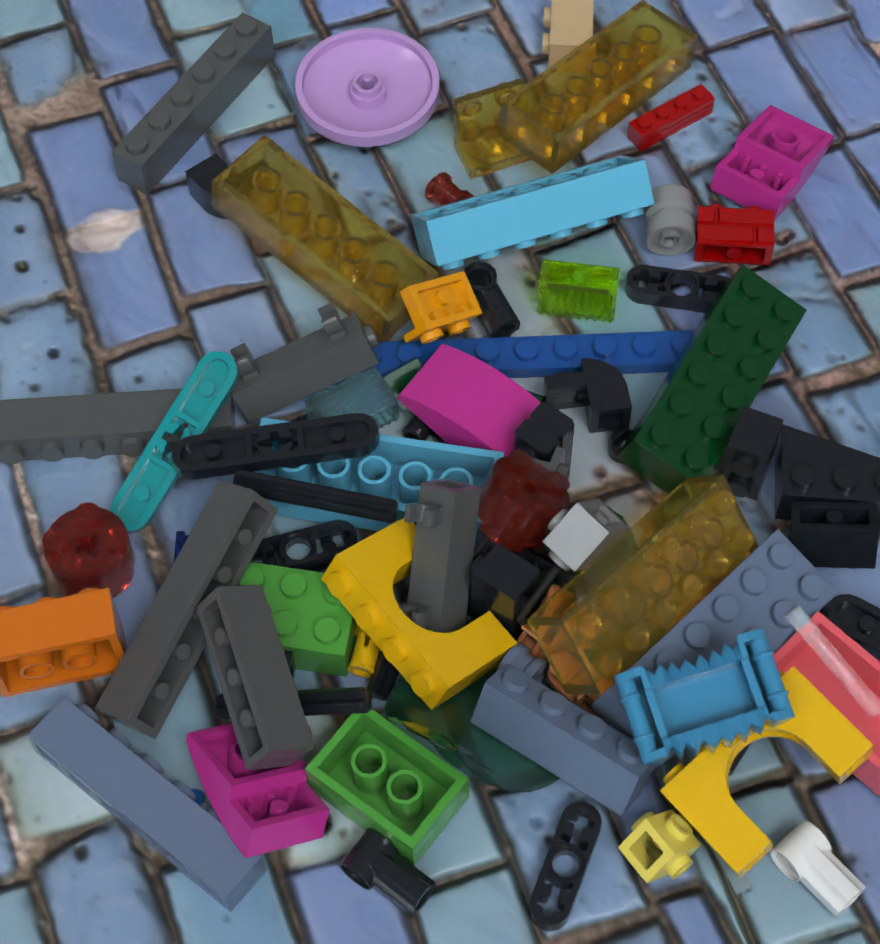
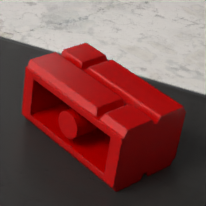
(734, 235)

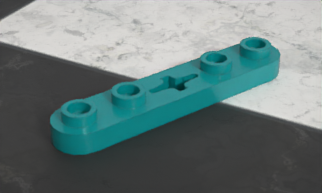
(198, 407)

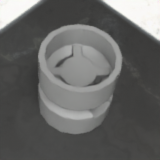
(670, 221)

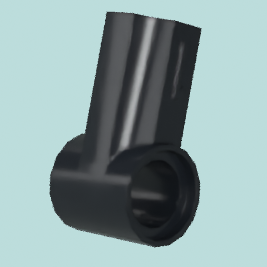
(497, 316)
(377, 865)

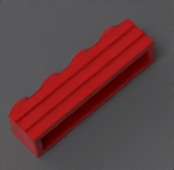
(670, 117)

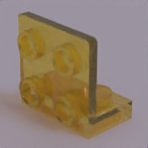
(476, 131)

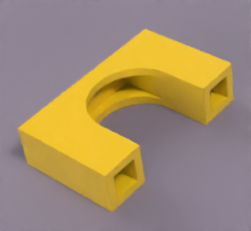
(429, 661)
(702, 787)

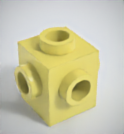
(660, 845)

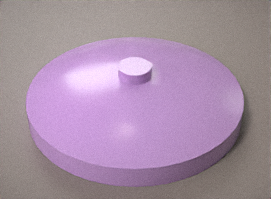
(367, 87)

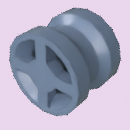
(520, 658)

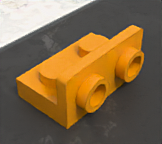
(440, 307)

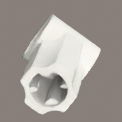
(808, 858)

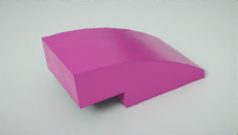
(771, 161)
(468, 401)
(258, 806)

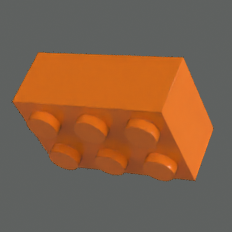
(59, 641)

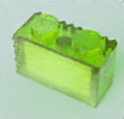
(578, 290)

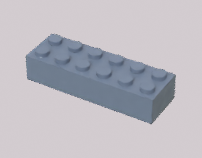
(746, 600)

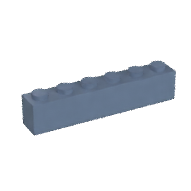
(146, 801)

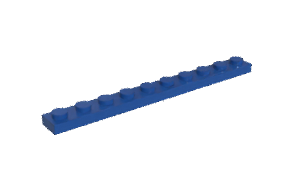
(551, 354)

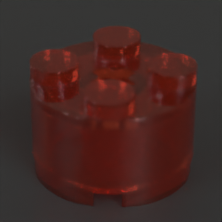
(521, 501)
(89, 551)

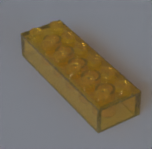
(596, 86)
(320, 235)
(643, 584)

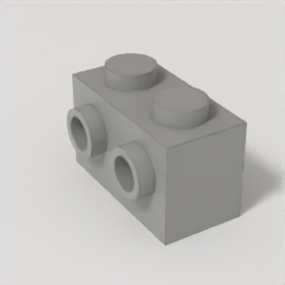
(582, 534)

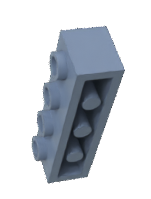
(562, 738)

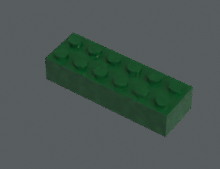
(712, 382)

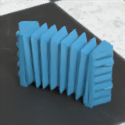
(704, 700)

